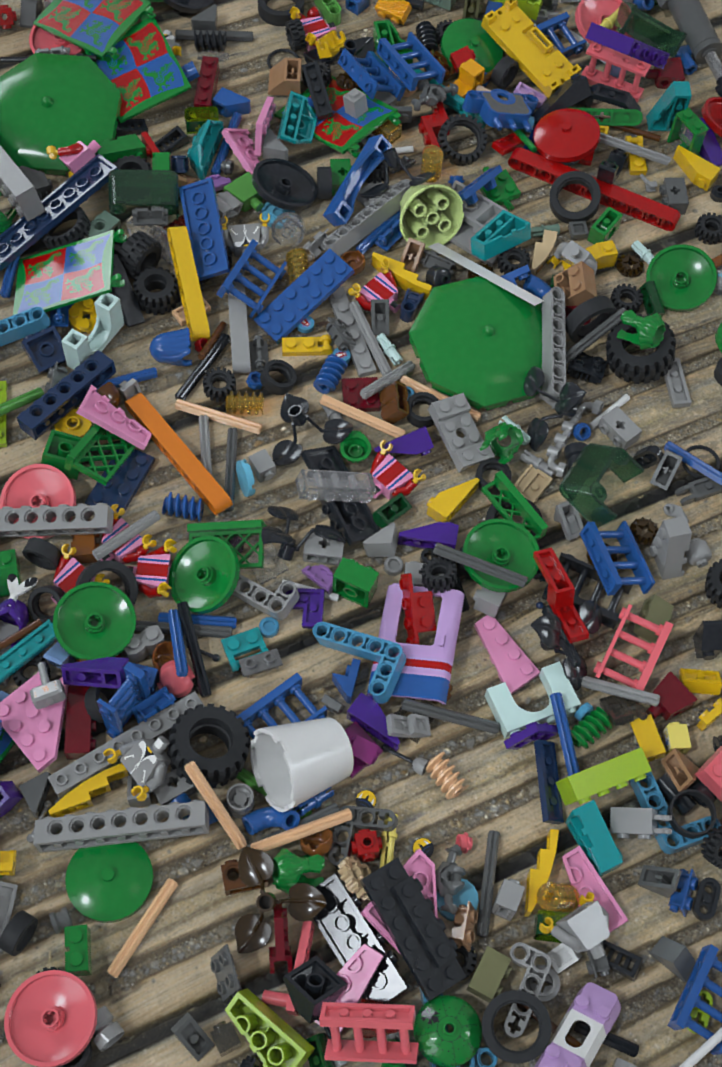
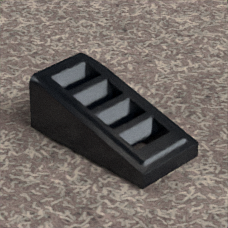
(125, 127)
(172, 135)
(638, 961)

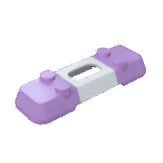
(596, 1008)

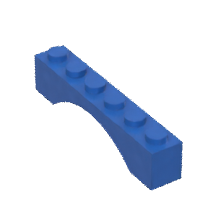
(343, 202)

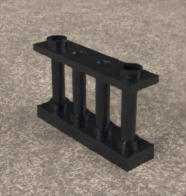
(609, 616)

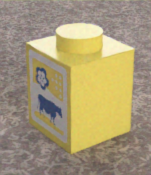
(676, 736)

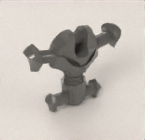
(432, 93)
(449, 879)

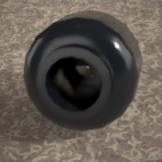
(438, 276)

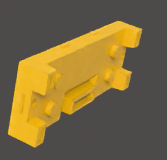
(529, 47)

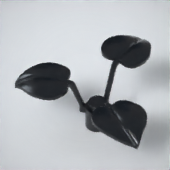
(356, 47)
(396, 165)
(570, 396)
(295, 410)
(288, 544)
(549, 628)

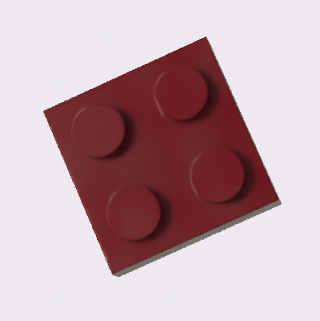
(351, 394)

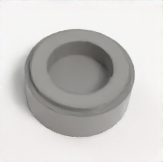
(393, 566)

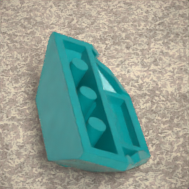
(297, 121)
(205, 147)

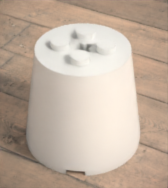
(300, 760)

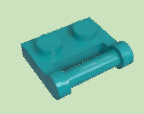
(243, 644)

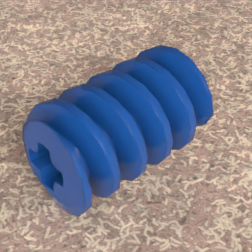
(330, 374)
(180, 506)

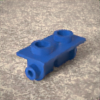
(389, 237)
(59, 317)
(153, 704)
(683, 900)

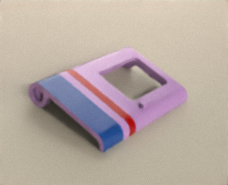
(426, 667)

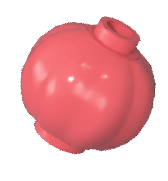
(176, 685)

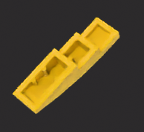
(403, 278)
(81, 796)
(540, 875)

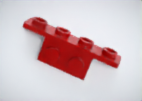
(418, 610)

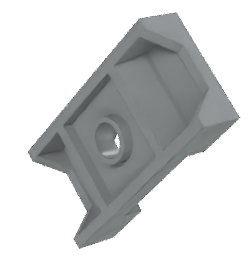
(483, 210)
(452, 416)

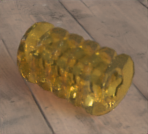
(432, 161)
(296, 263)
(245, 402)
(558, 897)

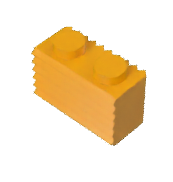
(395, 10)

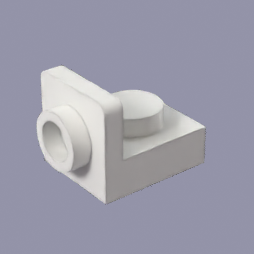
(563, 957)

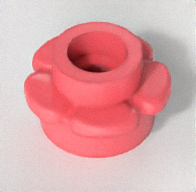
(464, 842)

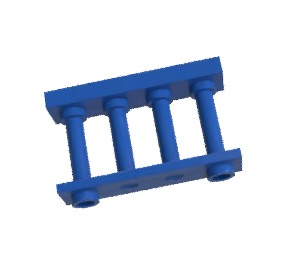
(560, 22)
(405, 71)
(379, 74)
(235, 275)
(607, 568)
(277, 698)
(118, 709)
(690, 996)

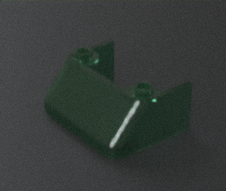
(648, 29)
(144, 189)
(582, 481)

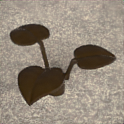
(304, 900)

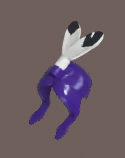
(13, 610)

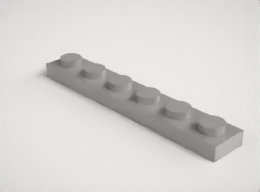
(359, 353)

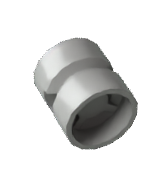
(240, 800)
(106, 1030)

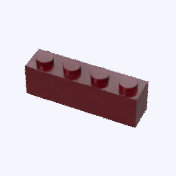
(207, 82)
(79, 725)

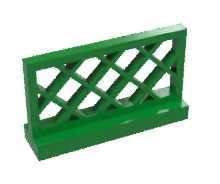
(90, 442)
(230, 529)

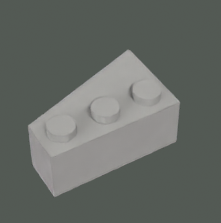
(670, 546)

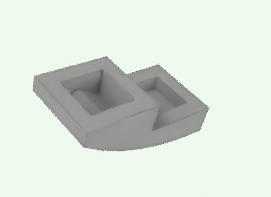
(408, 727)

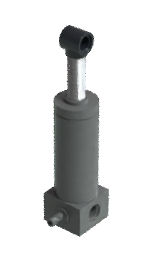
(701, 35)

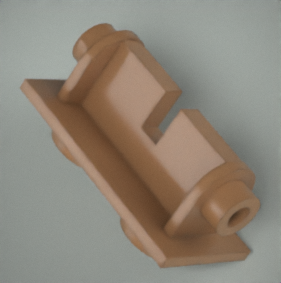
(466, 918)

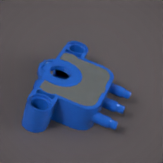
(501, 113)

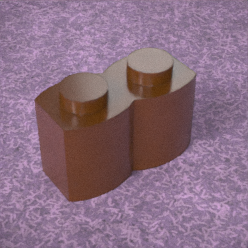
(394, 402)

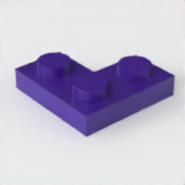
(312, 604)
(532, 733)

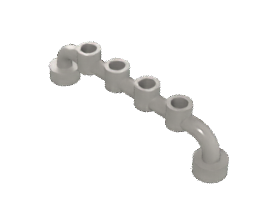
(562, 439)

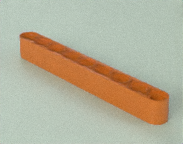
(179, 454)

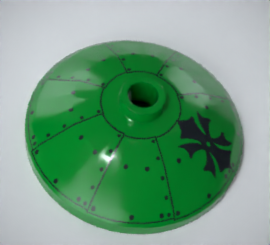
(436, 1043)

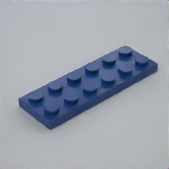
(204, 228)
(303, 296)

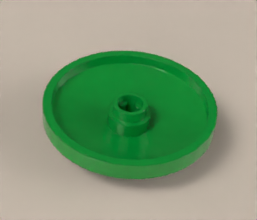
(471, 33)
(682, 277)
(504, 545)
(204, 574)
(94, 621)
(109, 881)

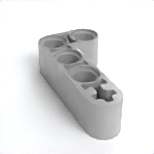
(272, 599)
(531, 973)

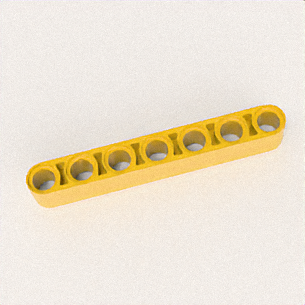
(188, 283)

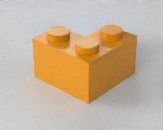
(470, 76)

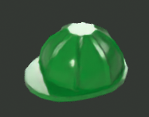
(355, 447)

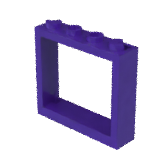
(627, 45)

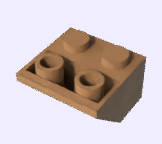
(285, 77)
(577, 283)

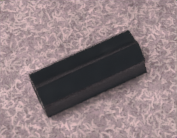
(668, 789)

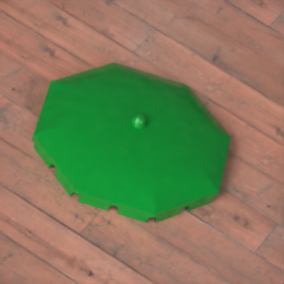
(55, 104)
(478, 342)

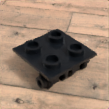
(587, 364)

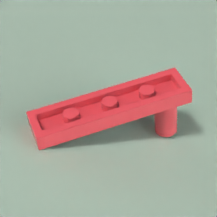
(283, 999)

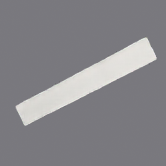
(494, 278)

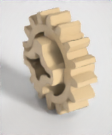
(351, 873)

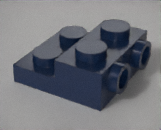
(44, 349)

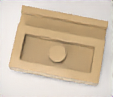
(533, 483)

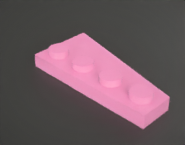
(508, 658)

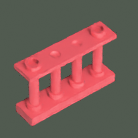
(620, 60)
(653, 649)
(369, 1016)

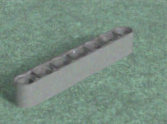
(367, 219)
(239, 331)
(553, 342)

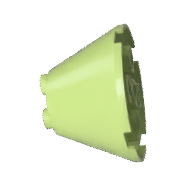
(431, 214)

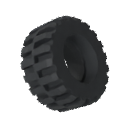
(635, 367)
(216, 722)

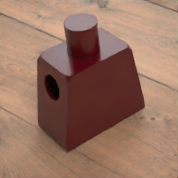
(664, 77)
(673, 698)

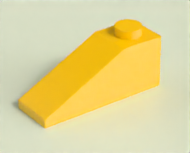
(697, 169)
(603, 252)
(450, 501)

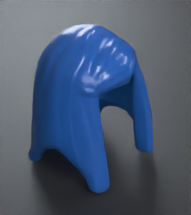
(172, 347)

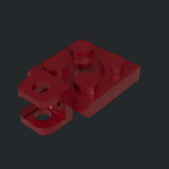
(282, 950)

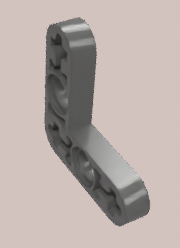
(356, 822)

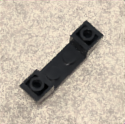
(611, 96)
(612, 167)

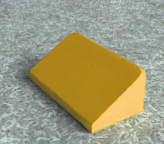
(701, 681)

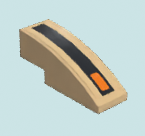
(543, 251)

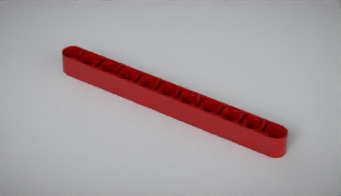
(611, 195)

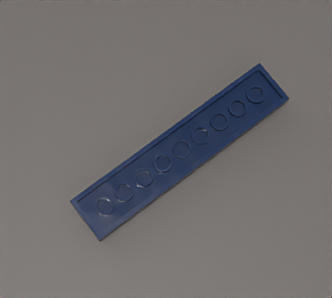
(57, 206)

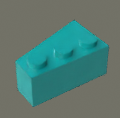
(671, 102)
(500, 235)
(594, 838)

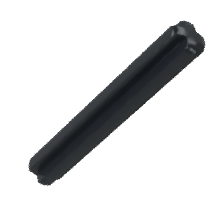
(568, 648)

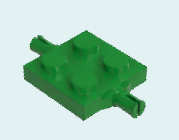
(504, 191)

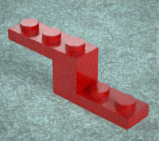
(431, 124)
(561, 595)

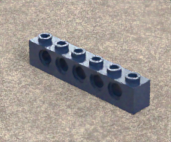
(66, 395)

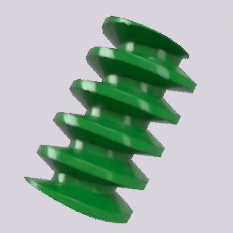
(590, 728)

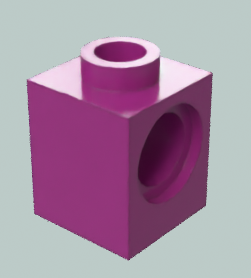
(363, 751)

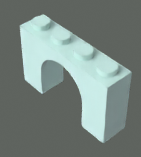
(108, 322)
(514, 718)

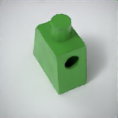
(245, 192)

